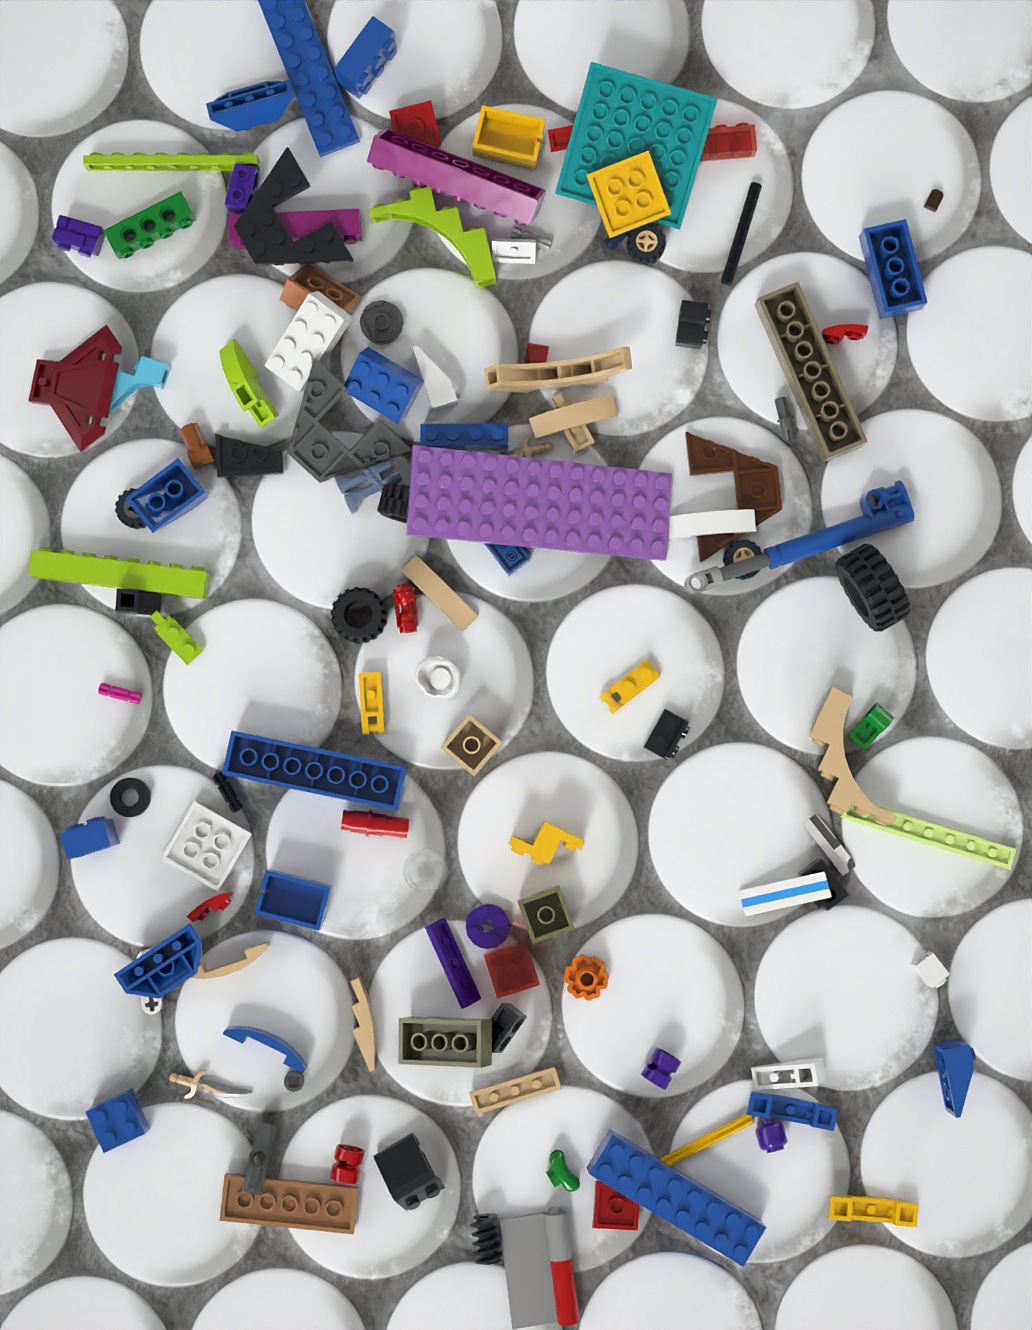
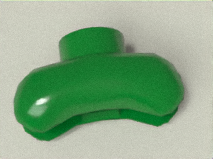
(560, 1173)

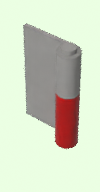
(539, 1269)

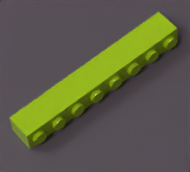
(119, 574)

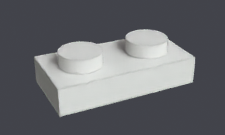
(513, 250)

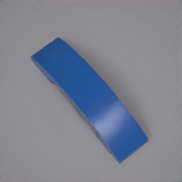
(292, 1059)
(792, 1109)

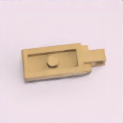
(579, 436)

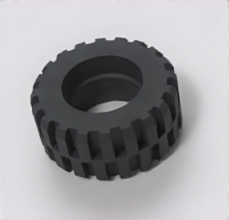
(872, 587)

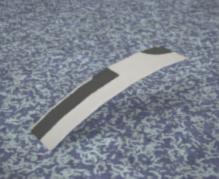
(829, 844)

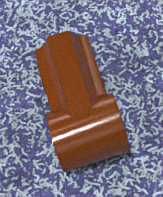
(198, 451)

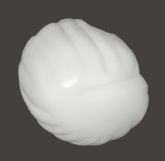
(438, 677)

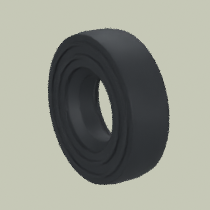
(116, 797)

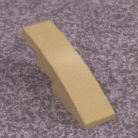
(365, 1031)

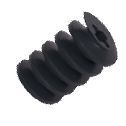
(487, 1238)

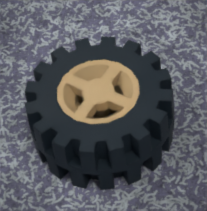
(646, 235)
(739, 551)

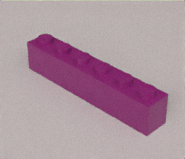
(304, 222)

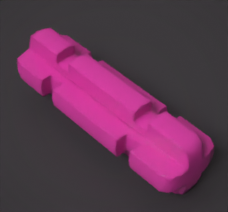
(120, 693)

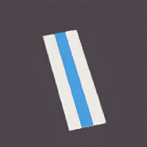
(785, 893)

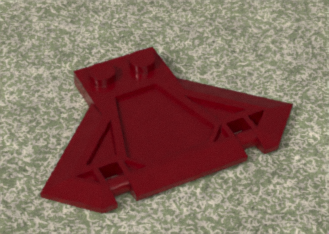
(80, 386)

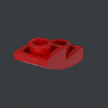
(836, 333)
(215, 903)

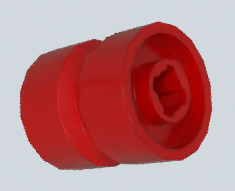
(343, 1171)

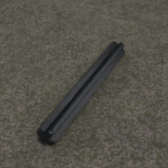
(741, 233)

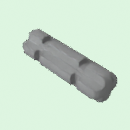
(544, 244)

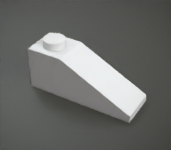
(436, 382)
(789, 1074)

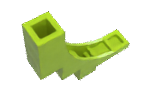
(446, 222)

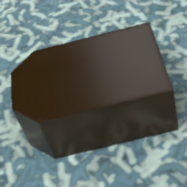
(934, 200)

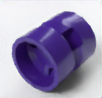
(660, 1068)

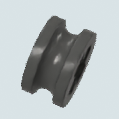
(300, 1081)

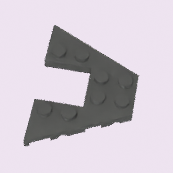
(319, 449)

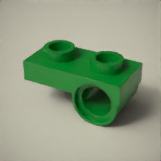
(870, 726)

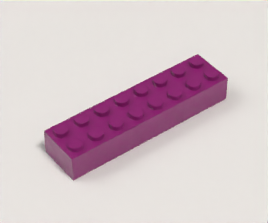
(455, 176)

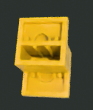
(545, 843)

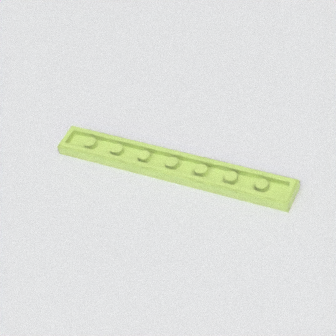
(940, 837)

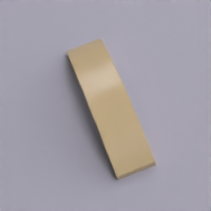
(573, 416)
(439, 593)
(251, 953)

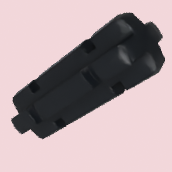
(227, 792)

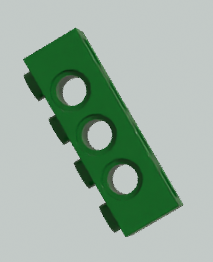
(138, 223)

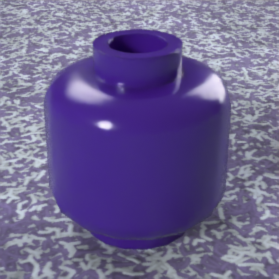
(771, 1135)

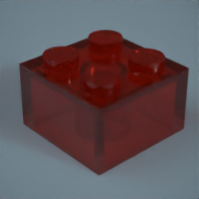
(511, 969)

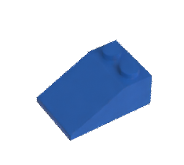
(167, 496)
(955, 1072)

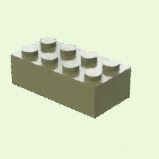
(445, 1041)

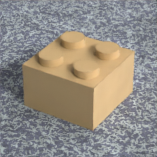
(471, 745)

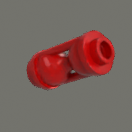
(406, 619)

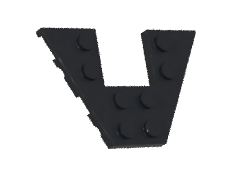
(265, 234)

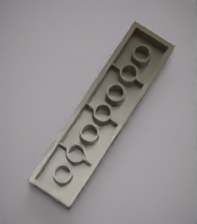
(810, 372)

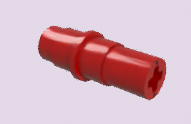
(374, 824)

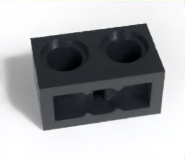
(839, 892)
(505, 1024)

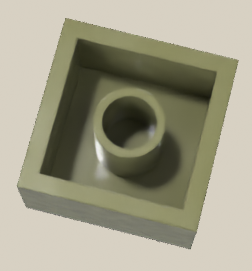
(545, 914)

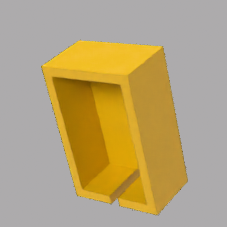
(508, 137)

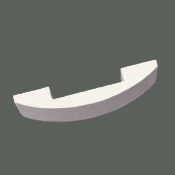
(711, 523)

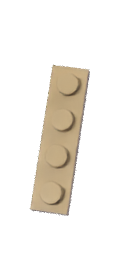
(515, 1090)

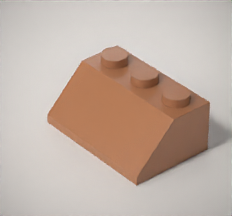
(309, 280)

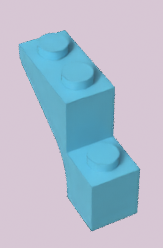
(147, 373)

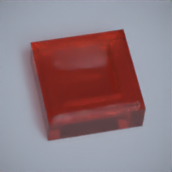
(536, 353)

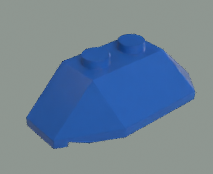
(251, 105)
(163, 965)

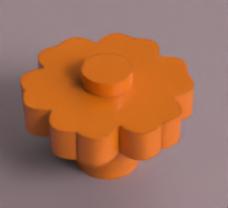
(586, 977)

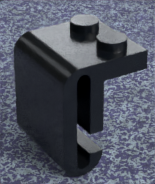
(408, 1173)

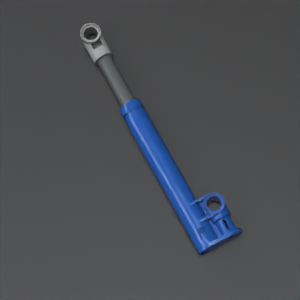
(887, 513)

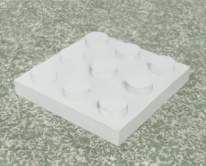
(206, 846)

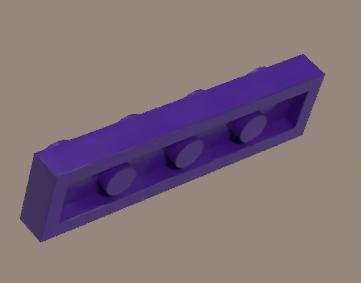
(453, 963)

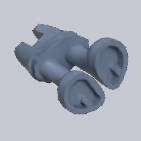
(372, 474)

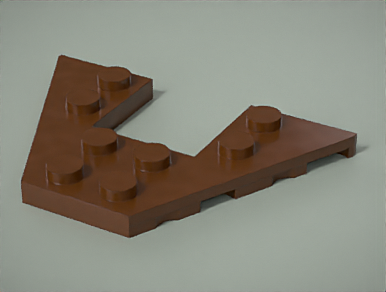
(754, 483)

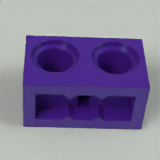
(241, 188)

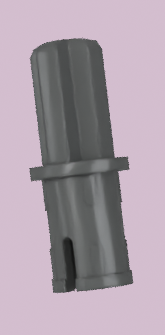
(785, 418)

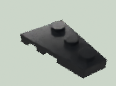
(245, 459)

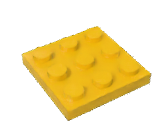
(628, 194)

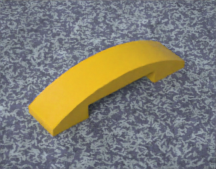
(873, 1209)

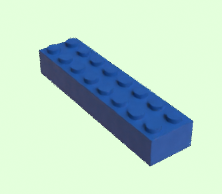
(314, 770)
(676, 1197)

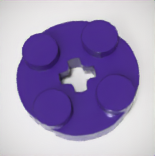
(481, 915)

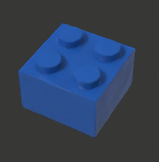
(89, 838)
(117, 1120)

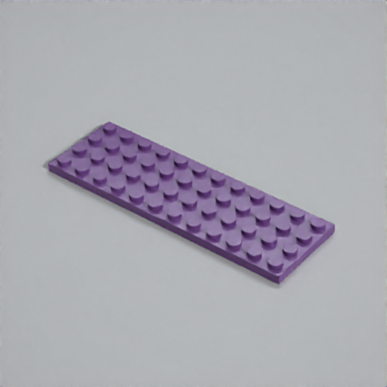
(538, 503)

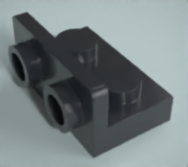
(667, 734)

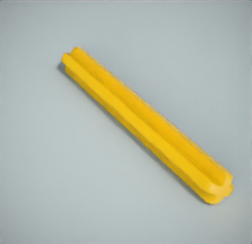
(708, 1140)

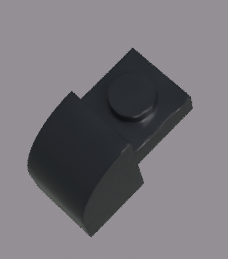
(136, 602)

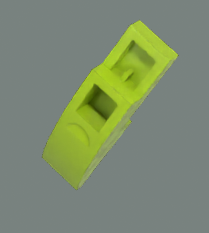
(243, 383)

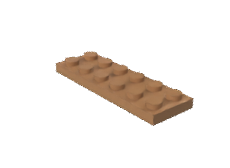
(291, 1204)

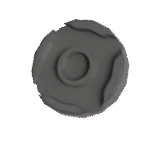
(381, 322)

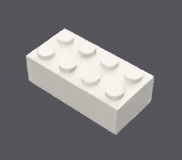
(309, 336)

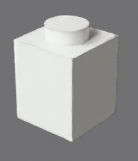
(930, 970)

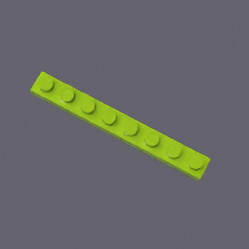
(166, 162)

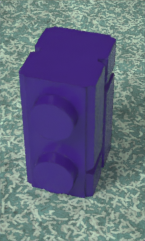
(78, 236)

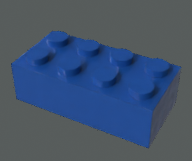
(892, 269)

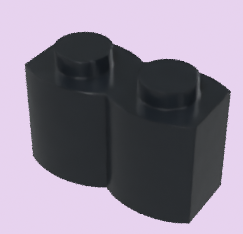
(691, 324)

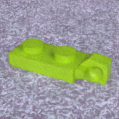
(176, 637)

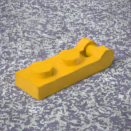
(630, 686)
(371, 702)

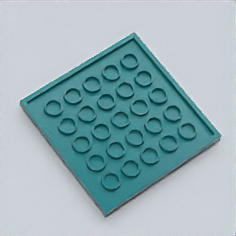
(633, 115)

